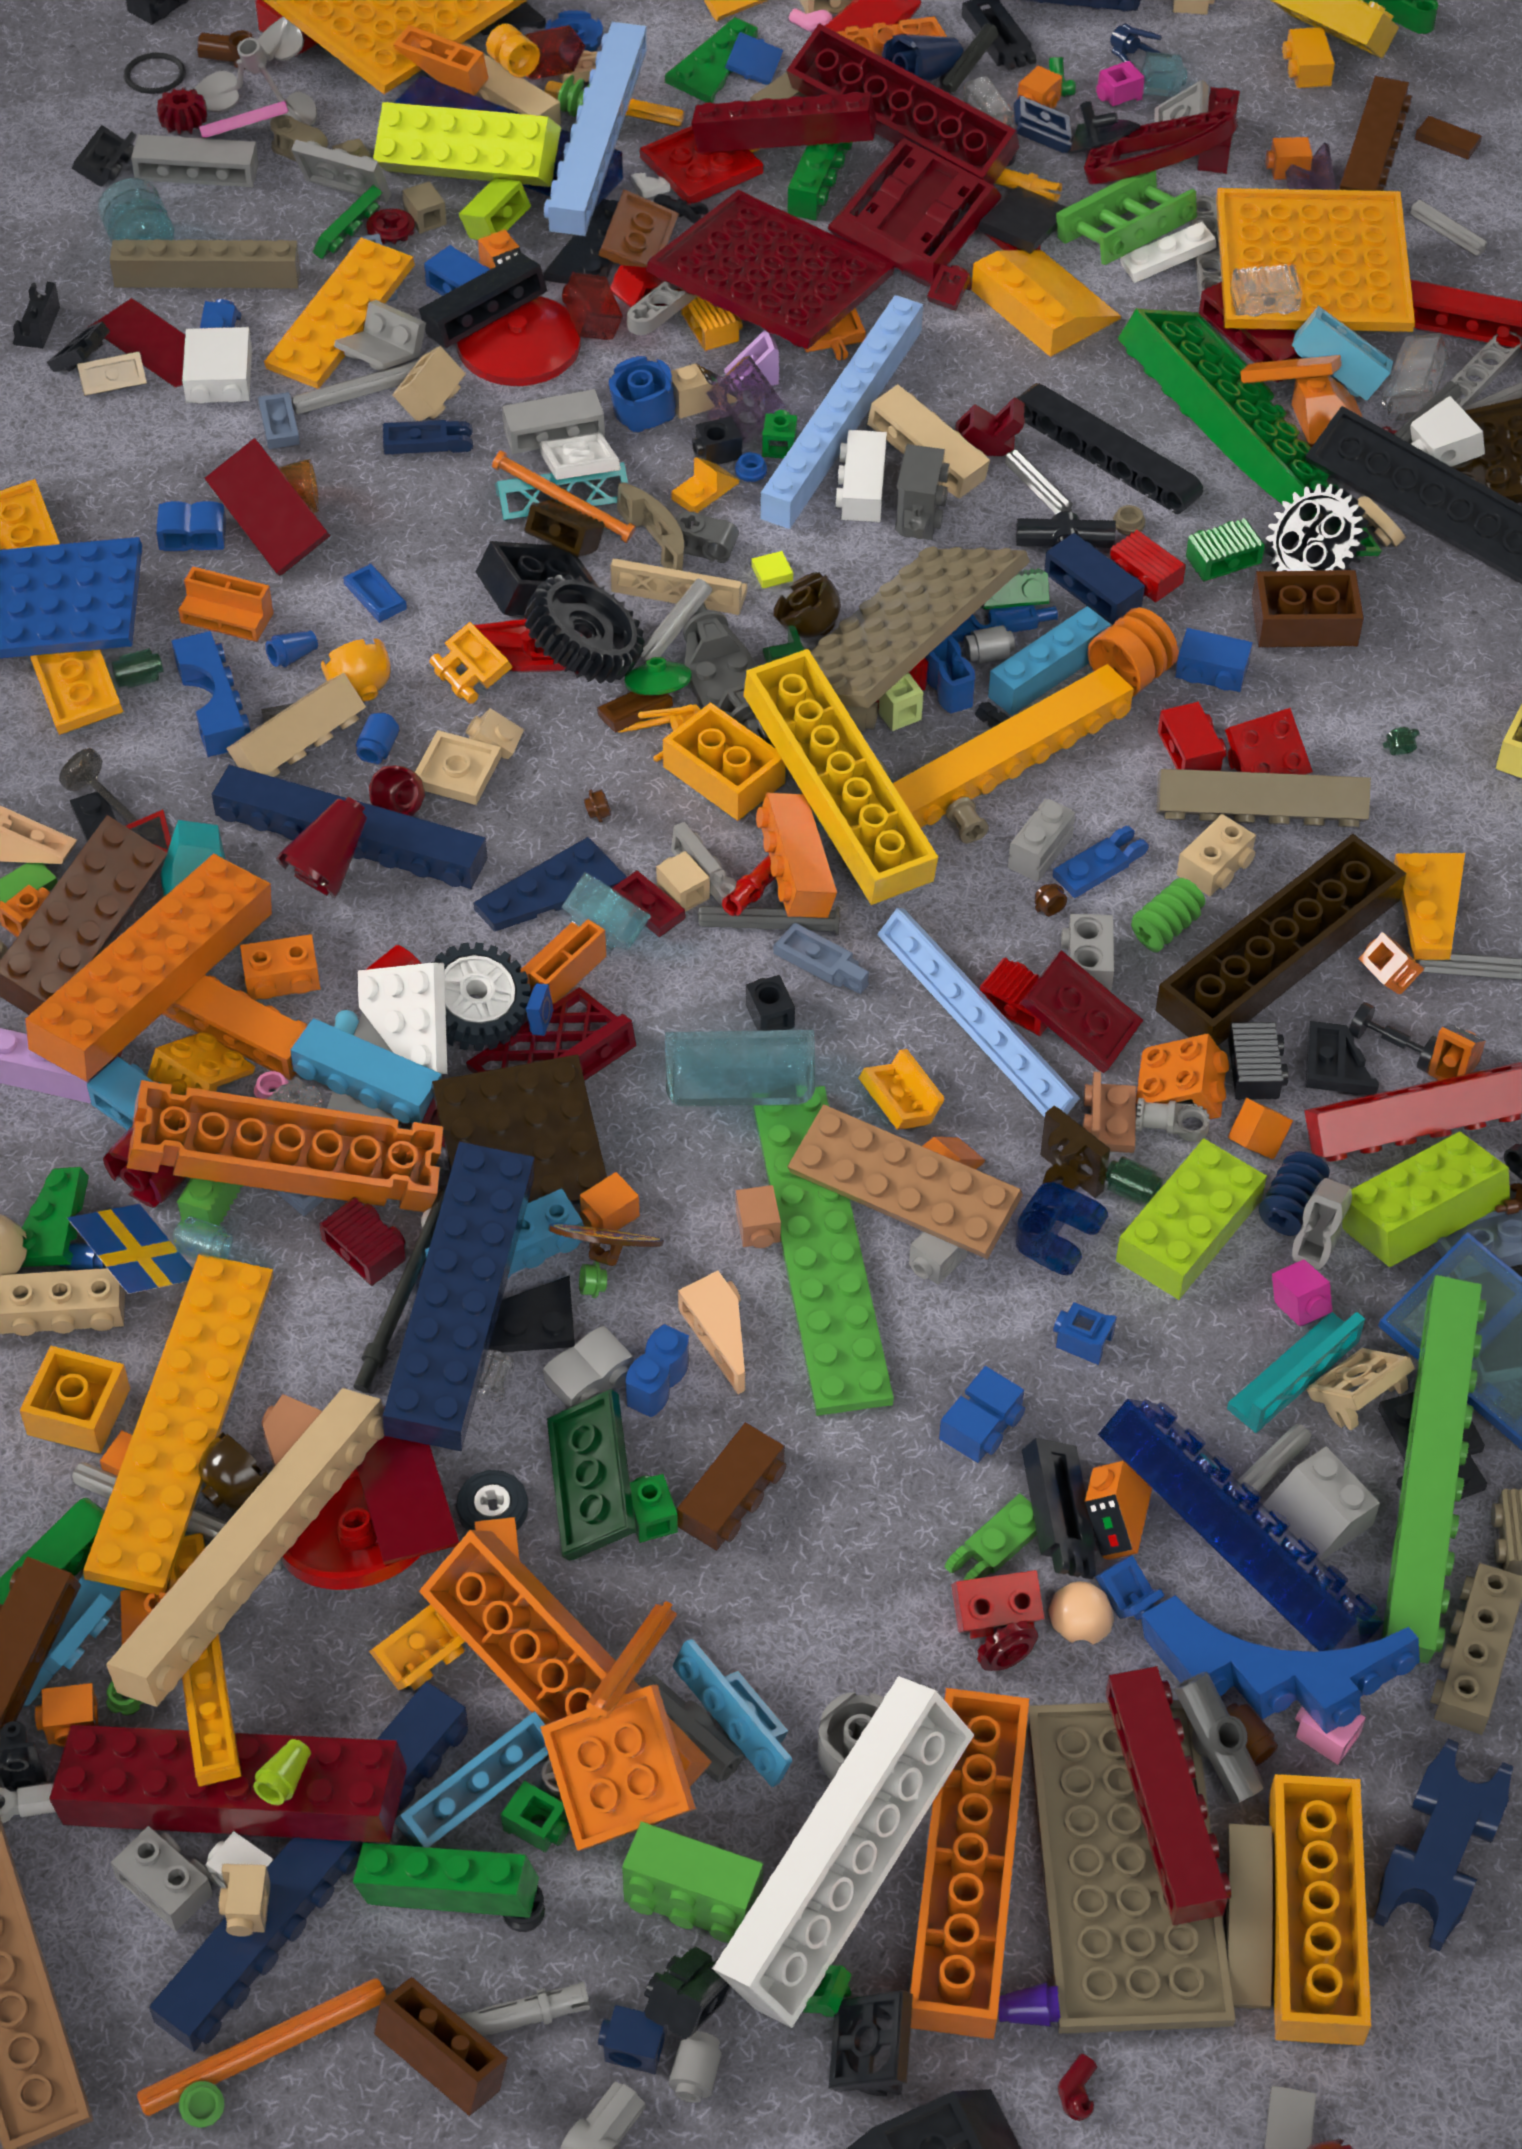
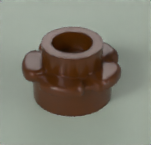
(597, 805)
(1050, 899)

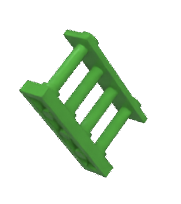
(1124, 197)

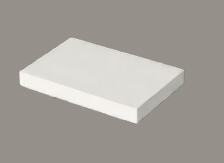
(579, 455)

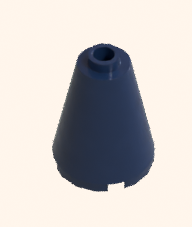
(922, 54)

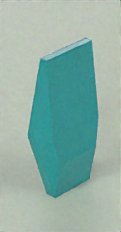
(188, 849)

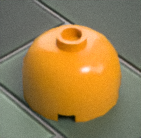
(363, 664)

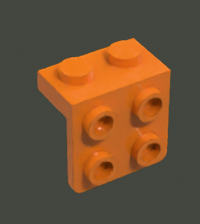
(1185, 1071)

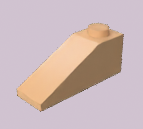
(31, 841)
(714, 1316)

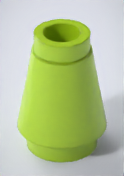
(281, 1774)

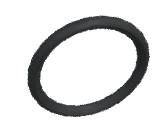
(132, 63)

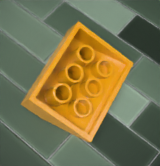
(1040, 298)

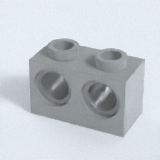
(1091, 945)

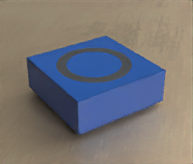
(539, 1009)

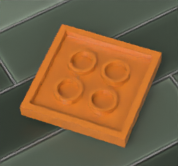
(618, 1769)

